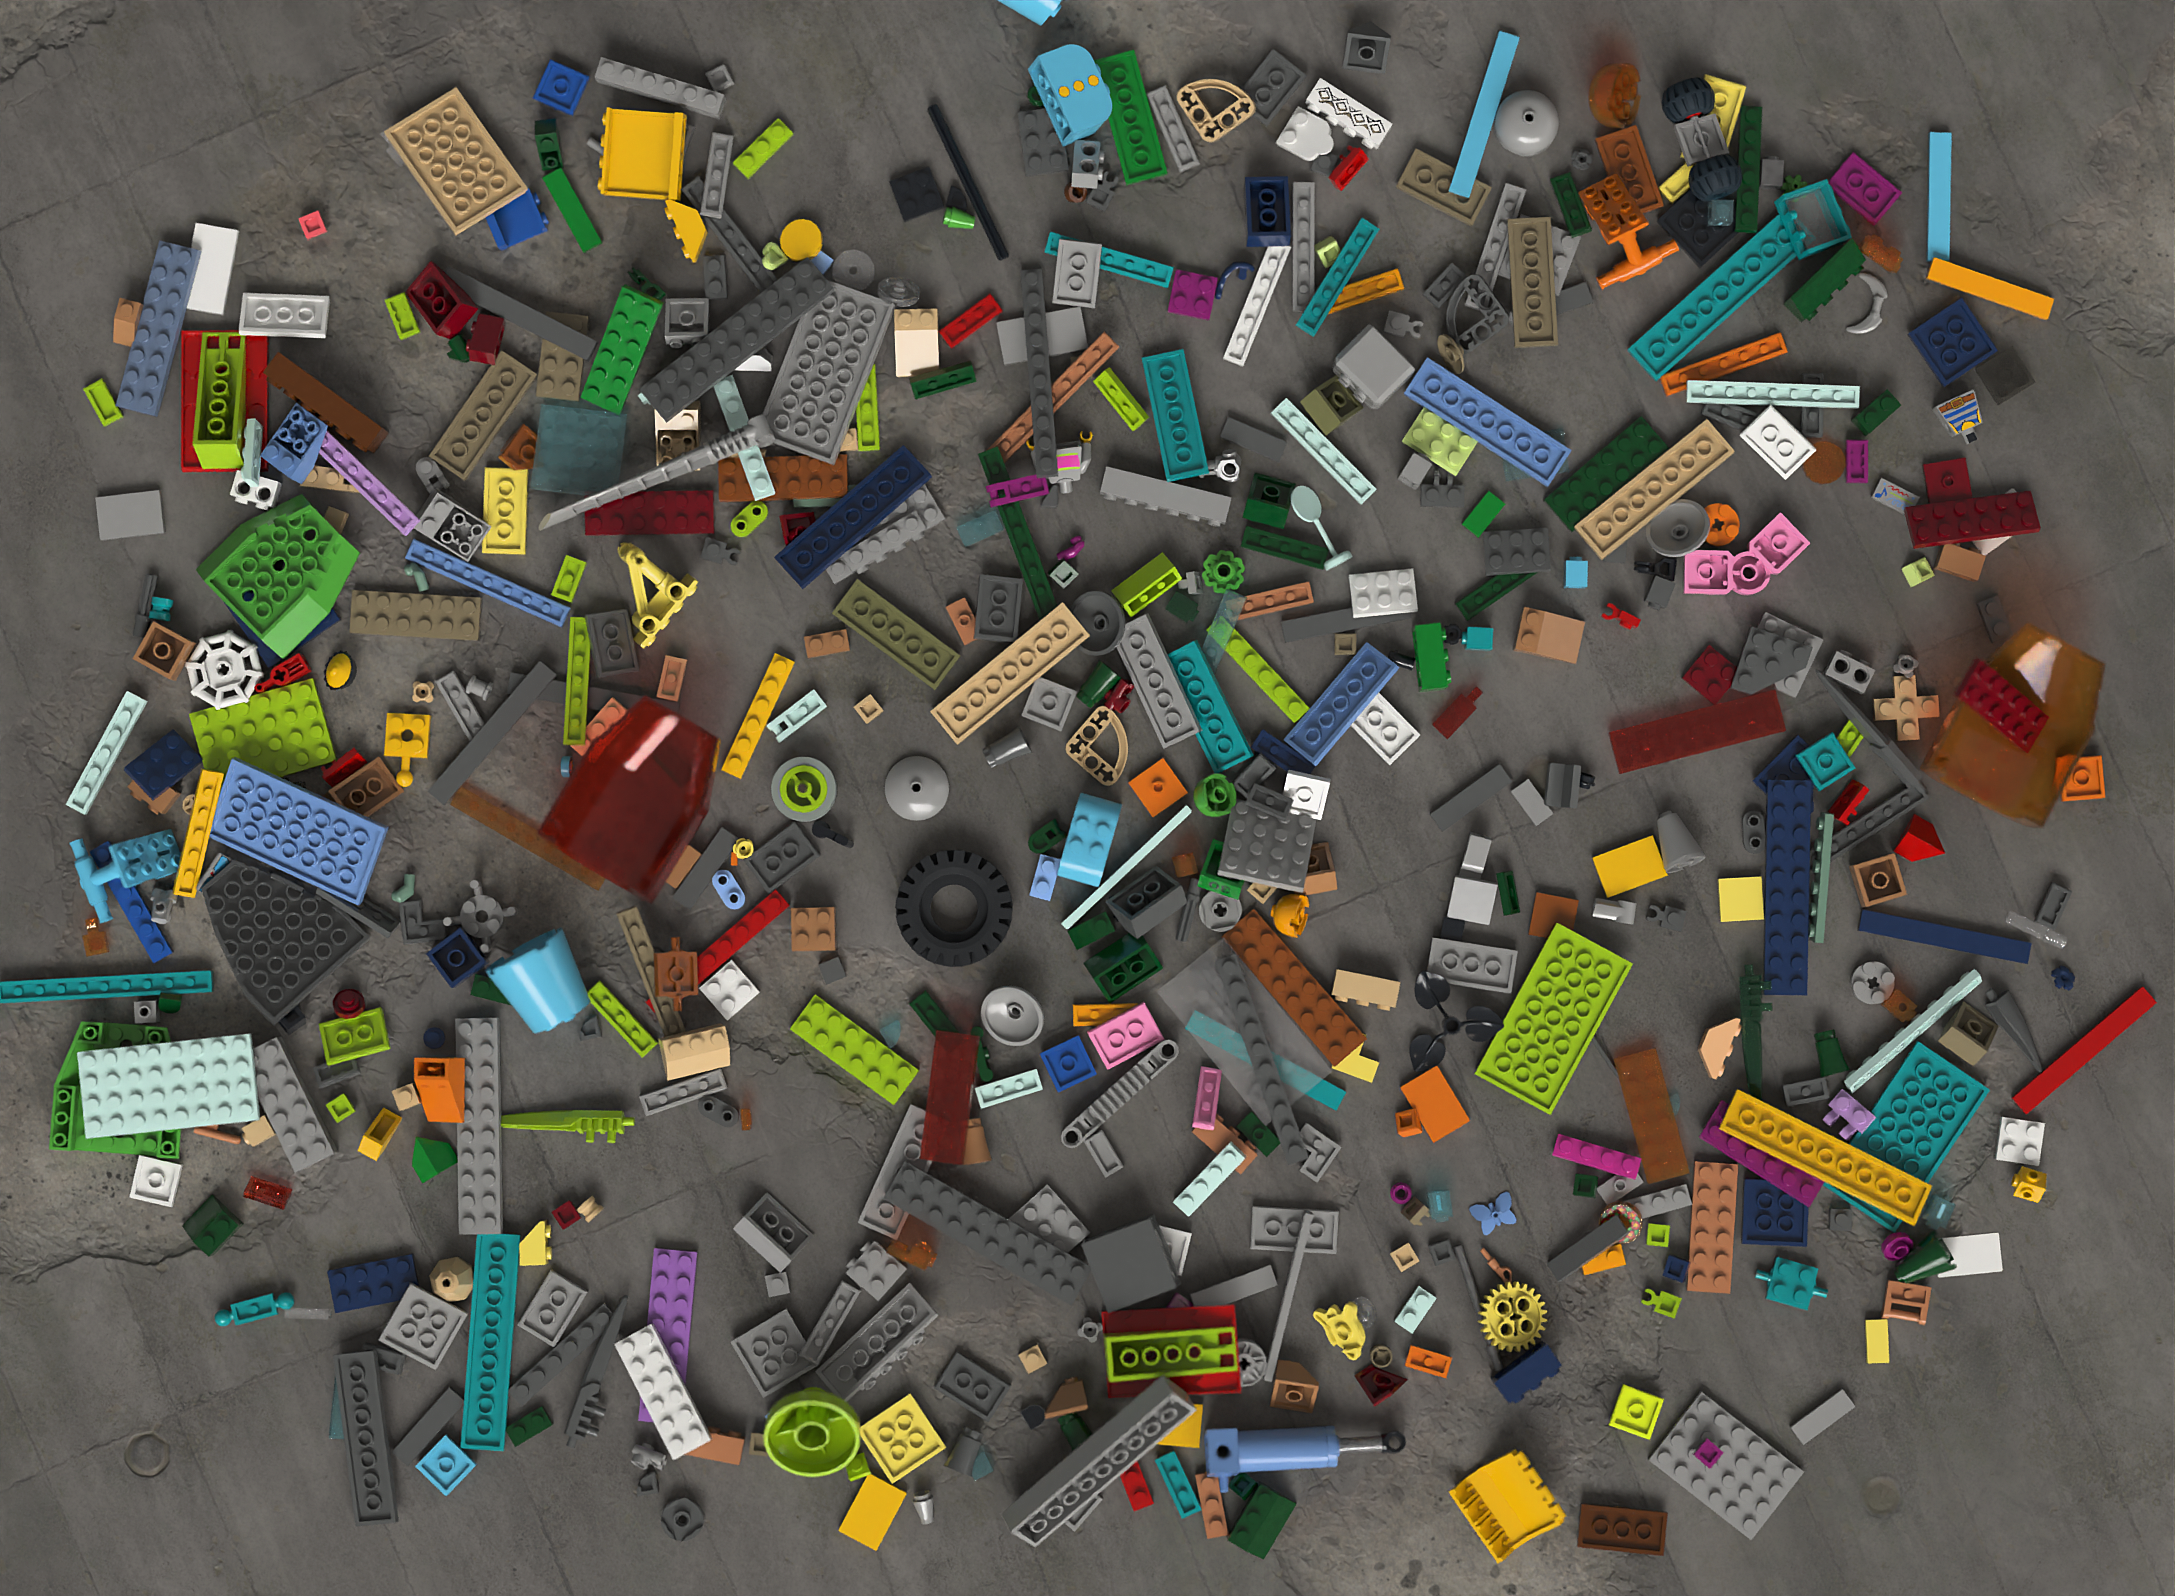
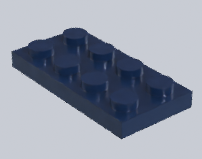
(371, 1282)

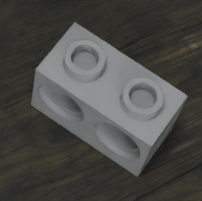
(1086, 164)
(1415, 470)
(1847, 677)

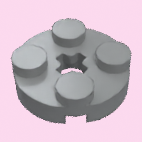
(1211, 919)
(1861, 987)

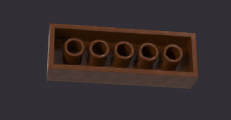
(321, 400)

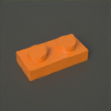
(1428, 1361)

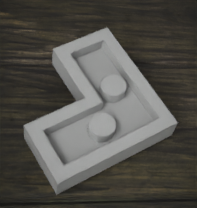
(1322, 1152)

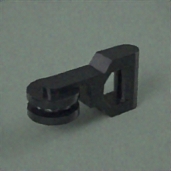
(1671, 568)
(822, 830)

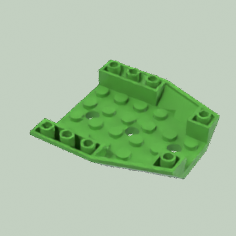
(285, 601)
(67, 1117)

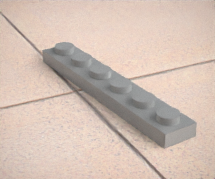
(1496, 241)
(1303, 245)

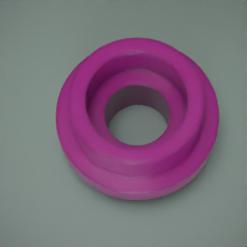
(1401, 1200)

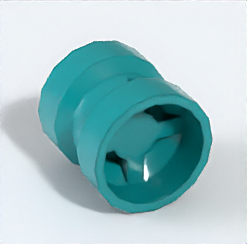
(161, 609)

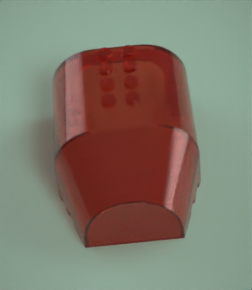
(636, 798)

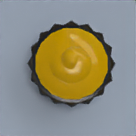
(340, 671)

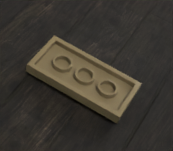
(1430, 182)
(559, 369)

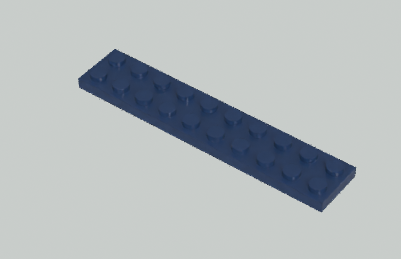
(1787, 886)

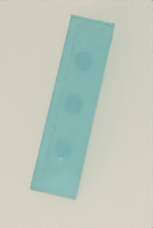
(1222, 627)

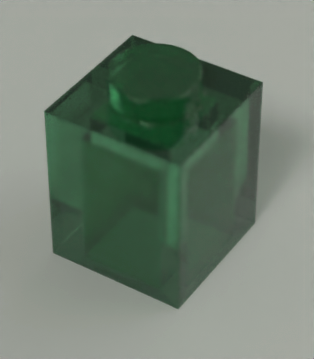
(1182, 608)

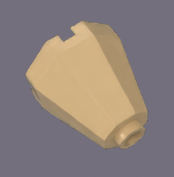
(460, 1275)

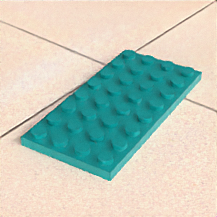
(1917, 1121)

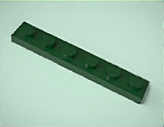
(1749, 160)

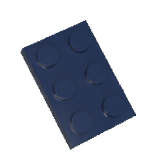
(163, 764)

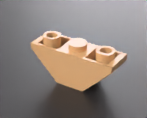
(1717, 1045)

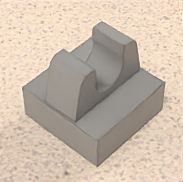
(1192, 583)

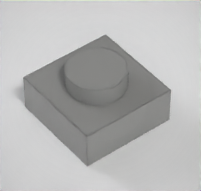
(777, 1284)

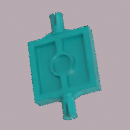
(1791, 1283)

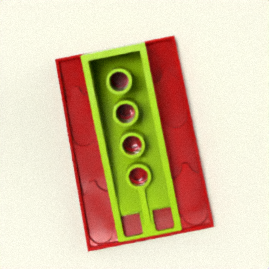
(219, 392)
(1185, 1344)

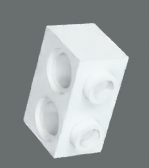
(254, 493)

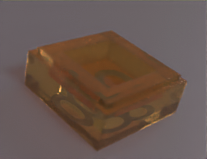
(746, 1119)

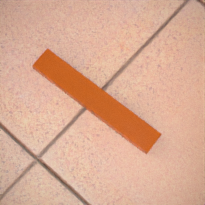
(1724, 363)

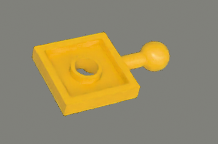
(416, 748)

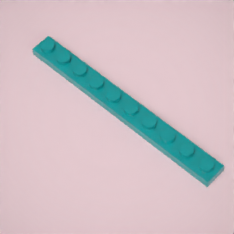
(106, 986)

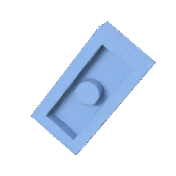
(1045, 877)

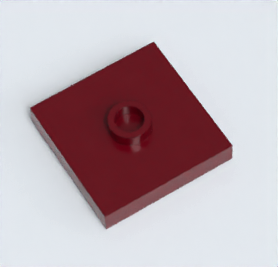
(1947, 480)

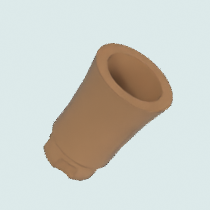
(976, 1145)

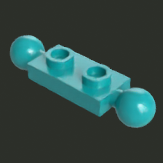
(254, 1309)

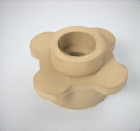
(427, 696)

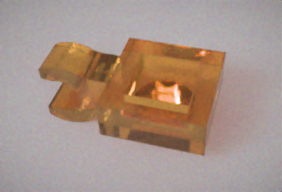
(95, 941)

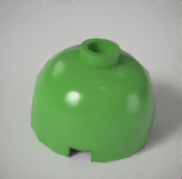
(1214, 795)

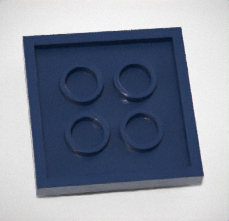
(1952, 342)
(1772, 1216)

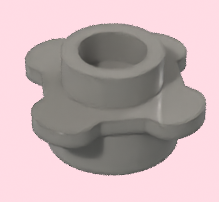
(1906, 660)
(1088, 1323)

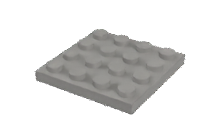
(1267, 848)

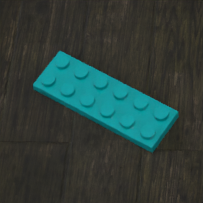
(1175, 415)
(1221, 734)

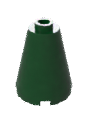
(1925, 1260)

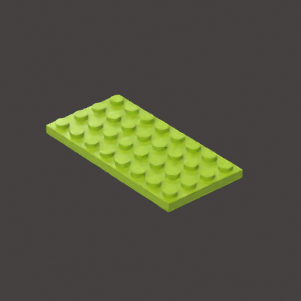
(1553, 1018)

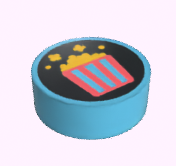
(567, 766)

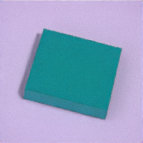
(1825, 761)

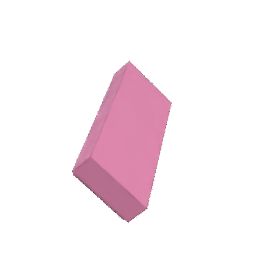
(1207, 1098)

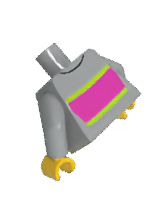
(1071, 460)

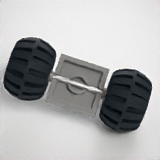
(1701, 139)

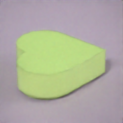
(773, 256)

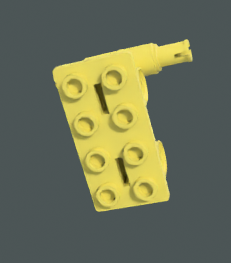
(663, 602)

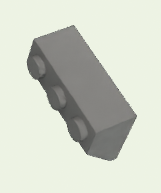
(773, 1232)

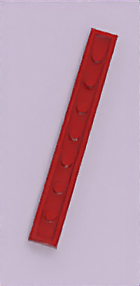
(2083, 1050)

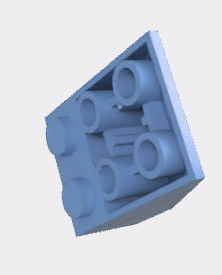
(296, 444)

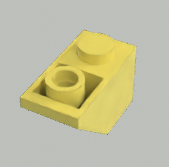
(534, 1247)

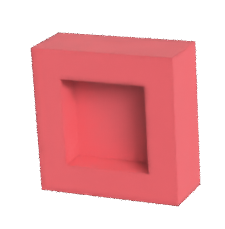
(312, 225)

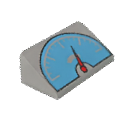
(216, 866)

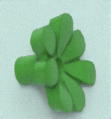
(1790, 183)

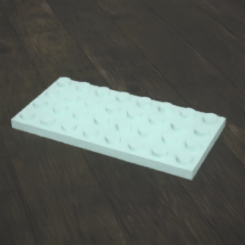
(168, 1086)

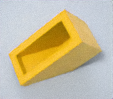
(379, 1134)

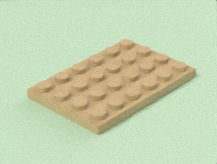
(455, 161)

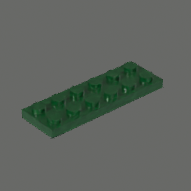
(1606, 473)

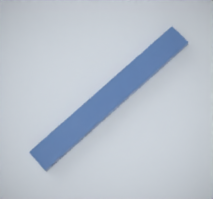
(487, 583)

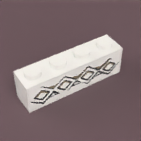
(1348, 113)

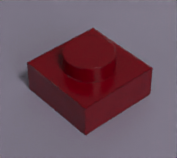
(566, 1214)

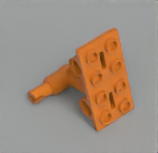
(1618, 220)

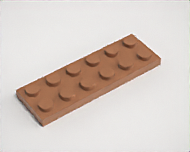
(1712, 1227)

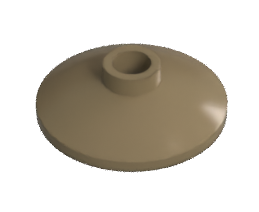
(1451, 353)

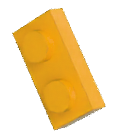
(1609, 1259)

